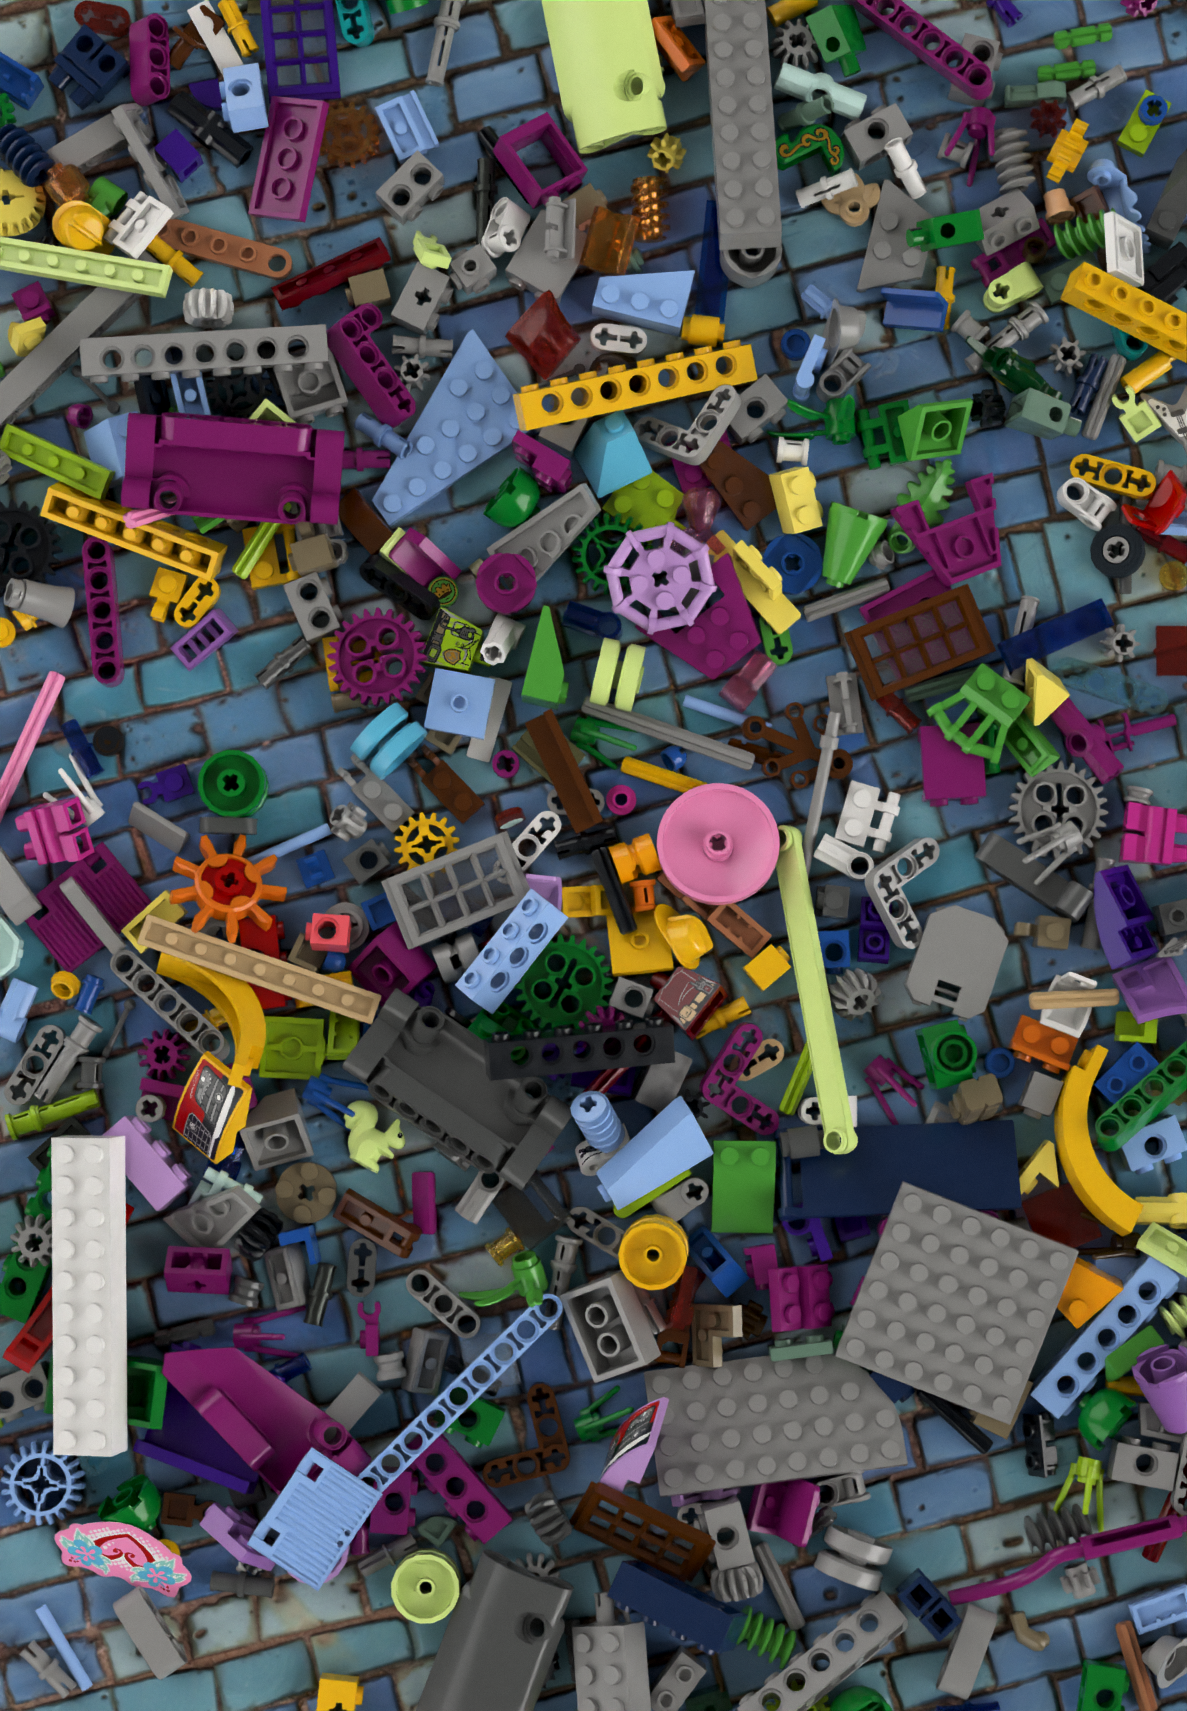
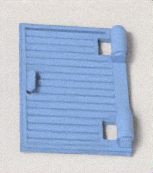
(315, 1519)

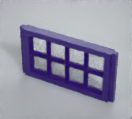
(300, 49)

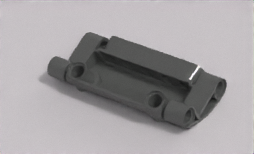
(443, 1089)
(497, 1641)

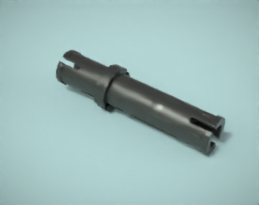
(485, 193)

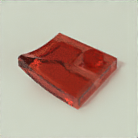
(543, 335)
(681, 1311)

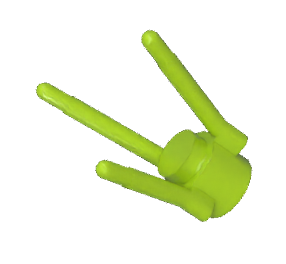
(1088, 1472)

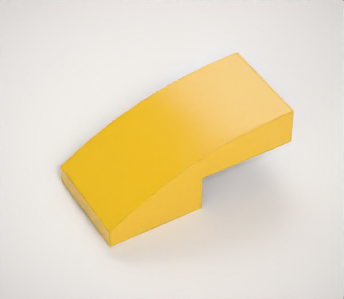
(585, 901)

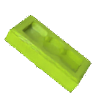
(342, 1036)

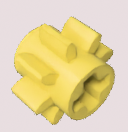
(666, 153)

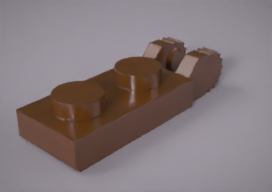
(448, 787)

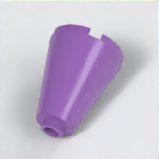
(1163, 1381)

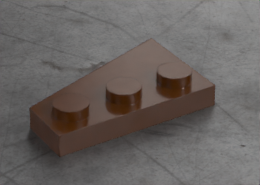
(740, 485)

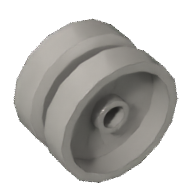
(852, 1560)

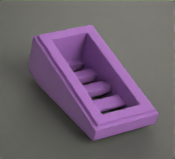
(207, 622)

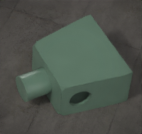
(1041, 415)

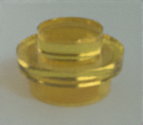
(1173, 576)

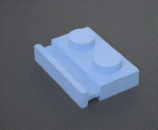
(406, 126)

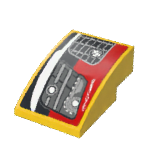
(212, 1110)

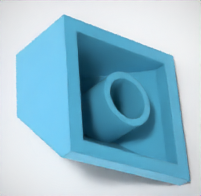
(611, 454)

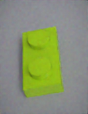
(1137, 135)

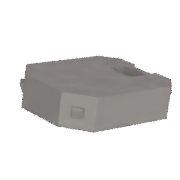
(961, 951)

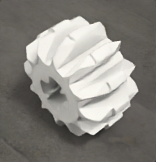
(208, 308)

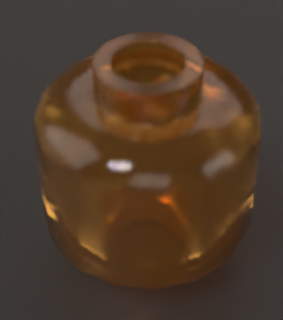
(66, 184)

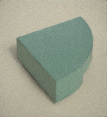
(436, 1528)

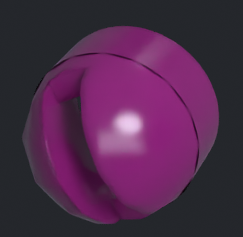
(85, 418)

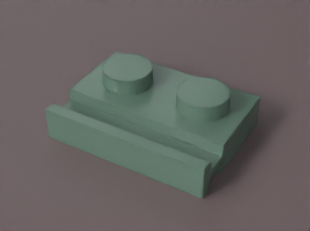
(812, 1346)

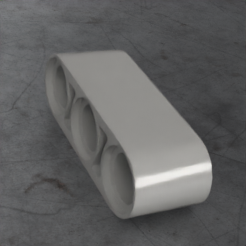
(90, 145)
(15, 894)
(450, 1317)
(150, 1632)
(966, 1651)

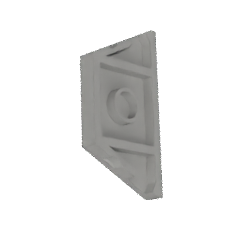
(887, 253)

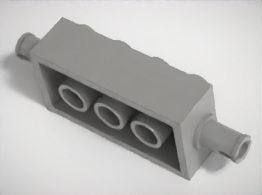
(610, 1662)

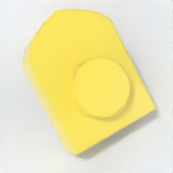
(26, 336)

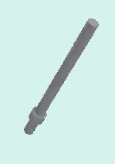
(829, 744)

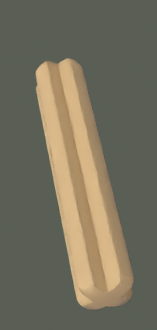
(1074, 999)

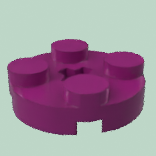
(488, 583)

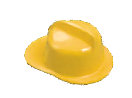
(81, 227)
(684, 934)

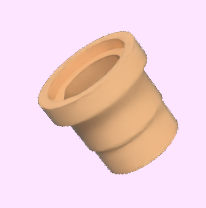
(1058, 207)

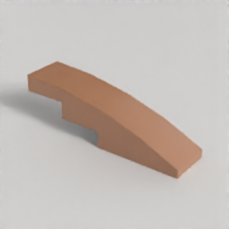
(727, 920)

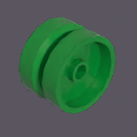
(220, 772)

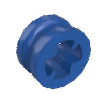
(1153, 100)

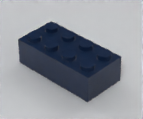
(677, 1606)

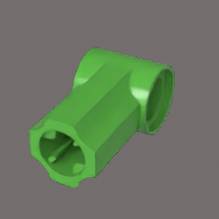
(106, 197)

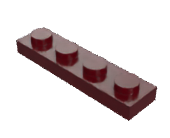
(331, 273)

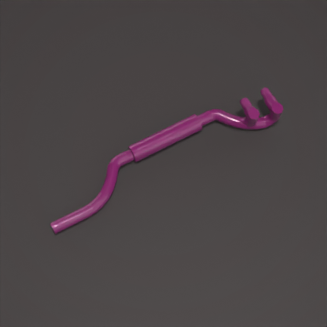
(1088, 1548)

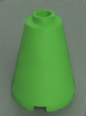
(848, 542)

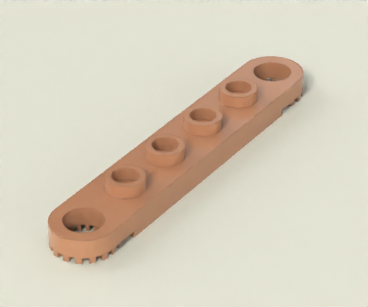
(224, 248)

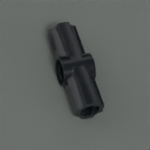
(210, 129)

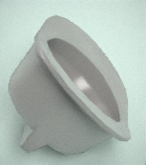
(842, 329)
(1167, 1659)

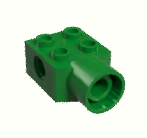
(947, 1054)

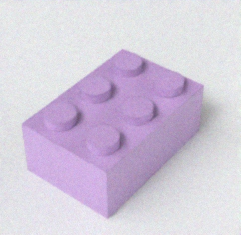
(149, 1163)

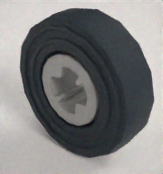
(1122, 565)

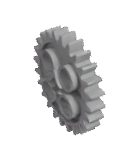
(1085, 812)

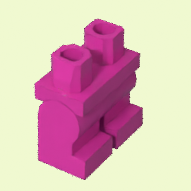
(54, 833)
(1157, 835)

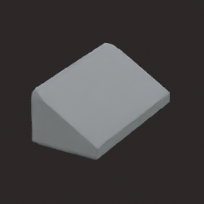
(158, 827)
(288, 1276)
(425, 1361)

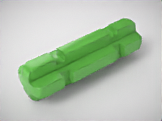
(1082, 36)
(1066, 71)

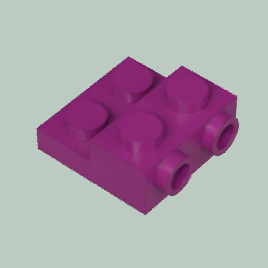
(548, 468)
(800, 1297)

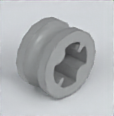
(1138, 795)

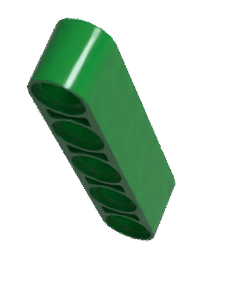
(1139, 1100)

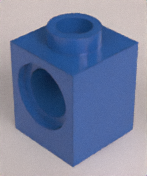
(838, 938)

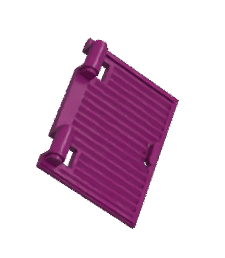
(111, 890)

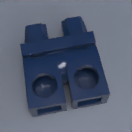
(90, 65)
(929, 1603)

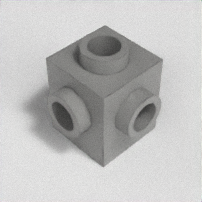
(472, 270)

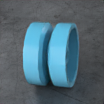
(387, 739)

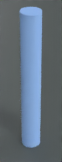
(719, 712)
(293, 844)
(63, 1647)

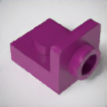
(33, 303)

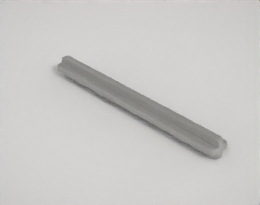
(670, 734)

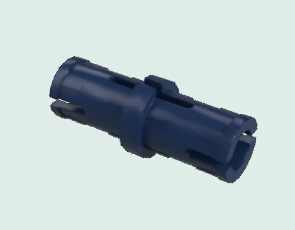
(1087, 383)

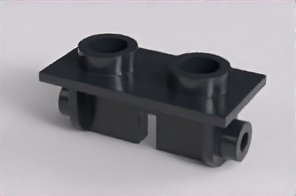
(1040, 1459)

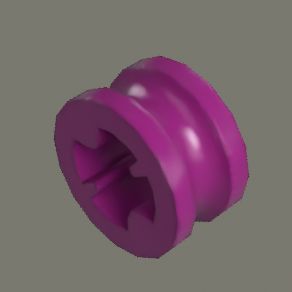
(508, 755)

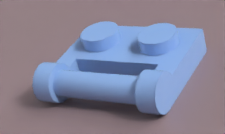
(812, 363)

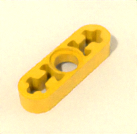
(1137, 475)

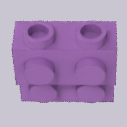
(233, 1532)

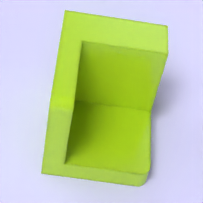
(1130, 1031)

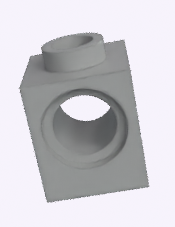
(618, 998)
(1039, 1095)

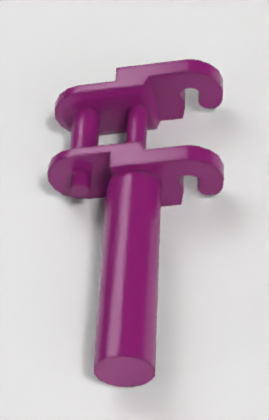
(1136, 729)

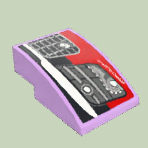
(633, 1445)

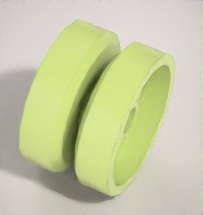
(617, 674)
(426, 1566)

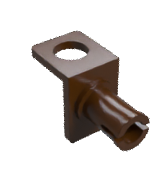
(191, 38)

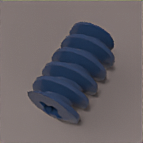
(24, 155)

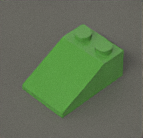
(545, 673)
(743, 1186)

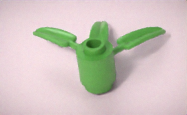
(529, 1281)

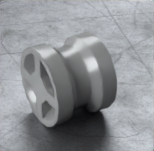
(390, 1365)

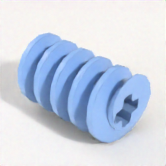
(598, 1121)

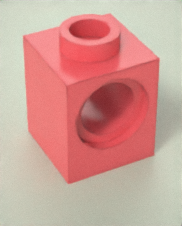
(339, 942)

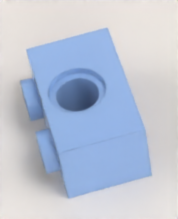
(244, 98)
(1170, 1142)

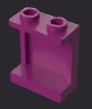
(948, 771)

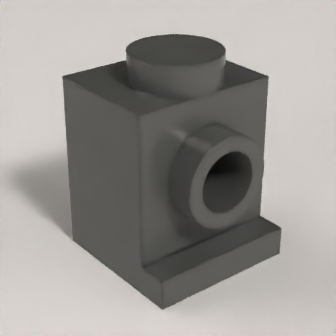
(832, 901)

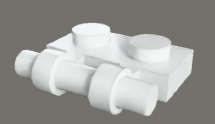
(138, 224)
(858, 813)

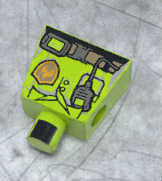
(453, 644)

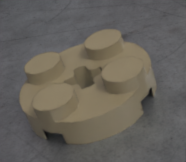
(300, 1209)

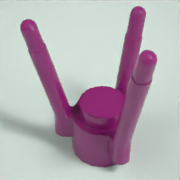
(978, 123)
(881, 1071)
(249, 1336)

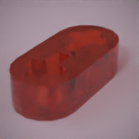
(103, 11)

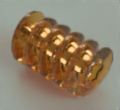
(648, 208)

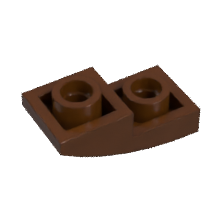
(363, 522)

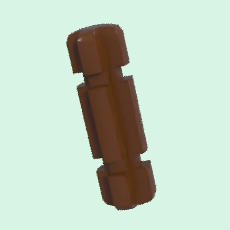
(761, 753)

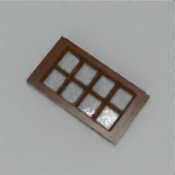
(919, 642)
(642, 1532)

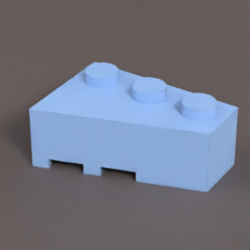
(645, 300)

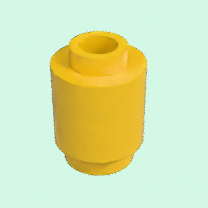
(702, 330)

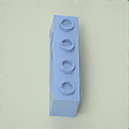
(511, 951)

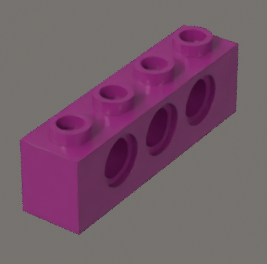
(475, 1489)

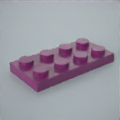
(288, 159)

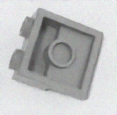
(312, 392)

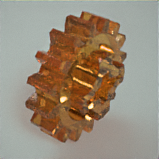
(357, 142)

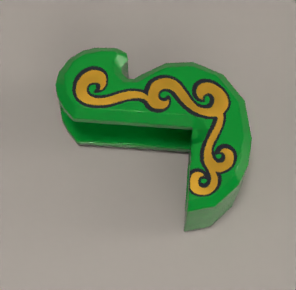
(809, 142)

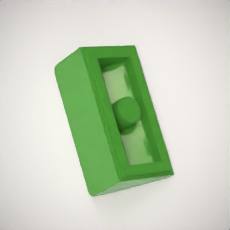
(1030, 746)
(1125, 1356)

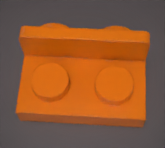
(676, 48)
(1042, 1044)

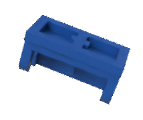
(19, 82)

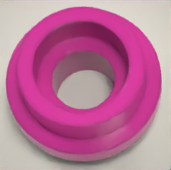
(621, 809)

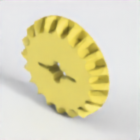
(25, 206)

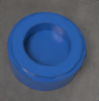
(795, 344)
(999, 1062)

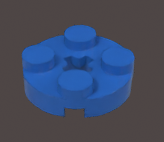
(809, 558)

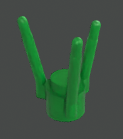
(586, 732)
(591, 1425)

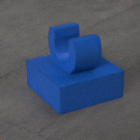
(315, 869)

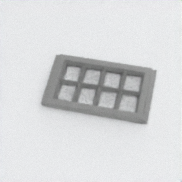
(456, 890)

